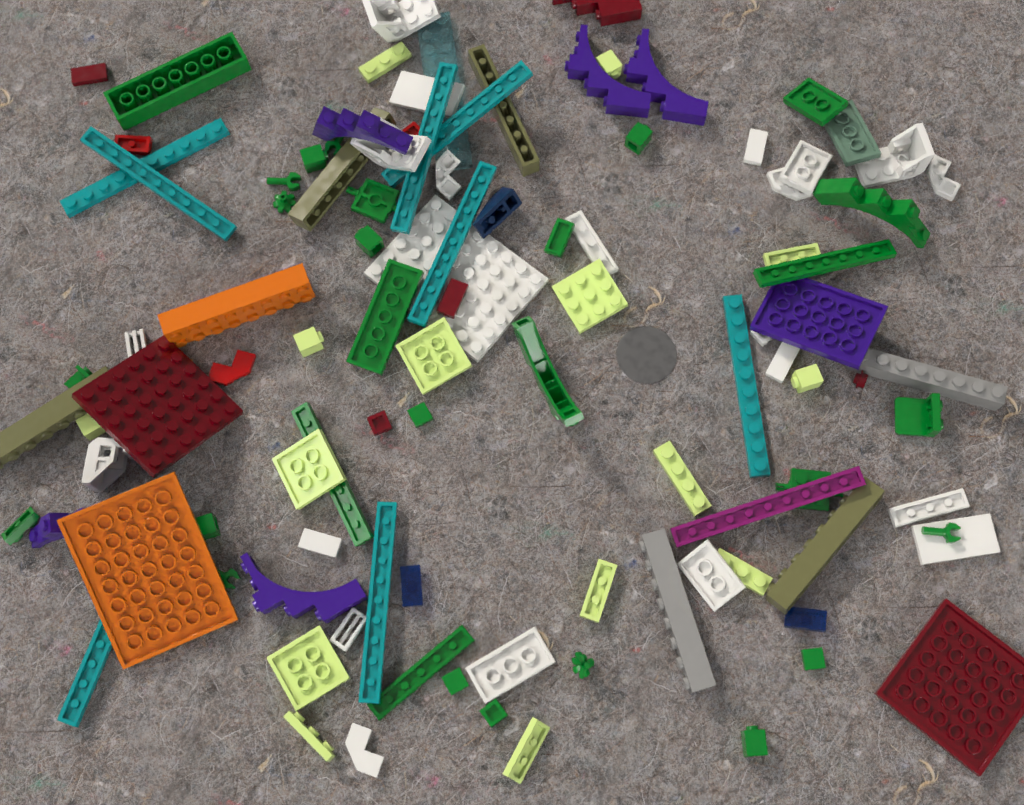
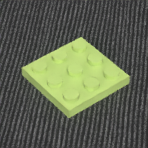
(589, 296)
(433, 355)
(309, 469)
(308, 668)

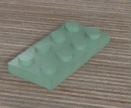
(852, 137)

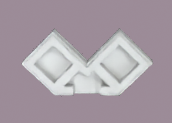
(444, 182)
(941, 185)
(783, 188)
(356, 744)

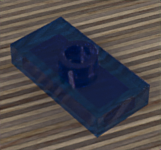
(411, 586)
(806, 619)

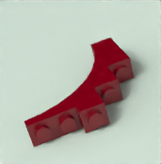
(606, 11)

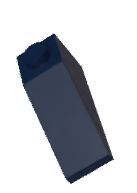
(496, 211)

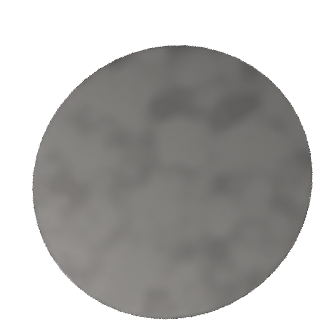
(646, 354)

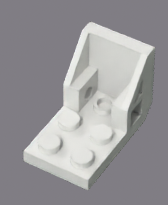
(400, 19)
(390, 158)
(902, 159)
(102, 465)

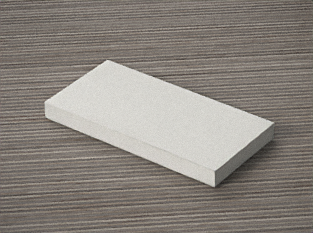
(413, 93)
(976, 535)
(510, 665)

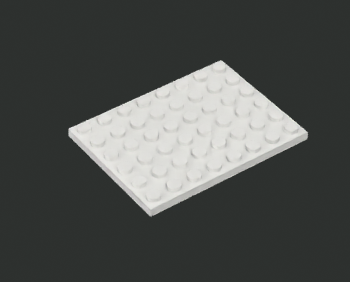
(496, 277)

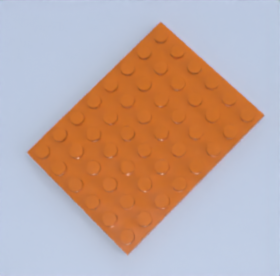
(148, 569)

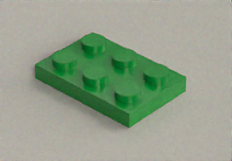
(815, 102)

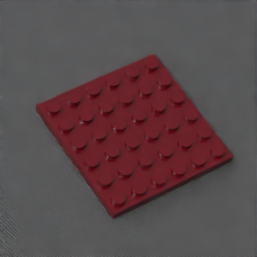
(157, 405)
(958, 687)

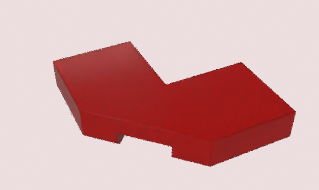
(241, 366)

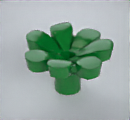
(284, 201)
(582, 664)

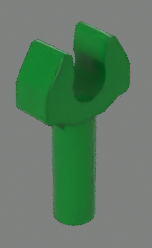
(334, 144)
(286, 181)
(945, 532)
(226, 575)

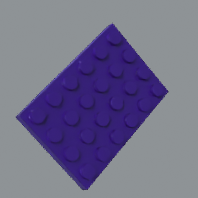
(820, 320)

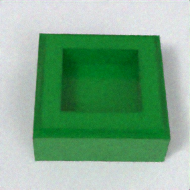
(420, 414)
(813, 659)
(455, 681)
(493, 713)

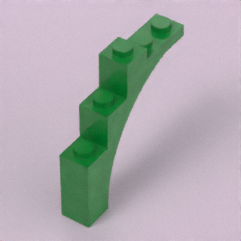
(877, 202)
(545, 375)

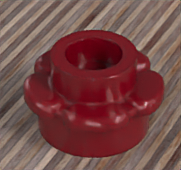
(860, 379)

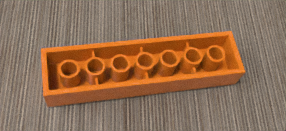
(236, 306)

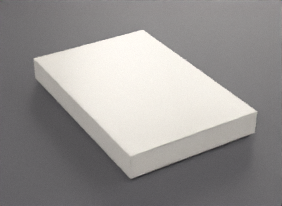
(805, 167)
(711, 575)

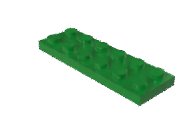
(385, 317)

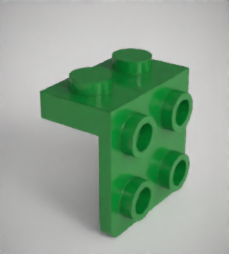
(918, 416)

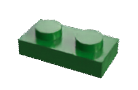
(16, 530)

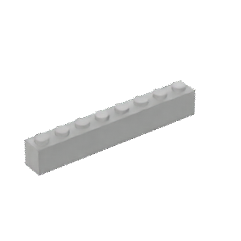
(933, 379)
(677, 611)

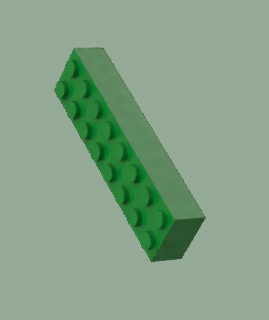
(177, 81)

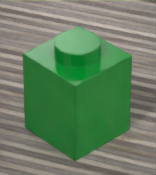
(638, 138)
(314, 158)
(369, 241)
(208, 525)
(754, 741)

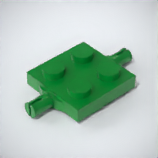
(374, 200)
(803, 476)

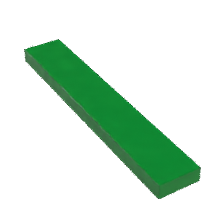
(421, 671)

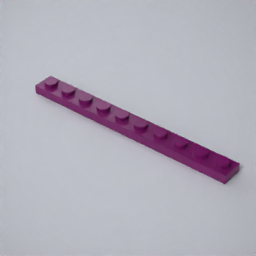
(767, 506)

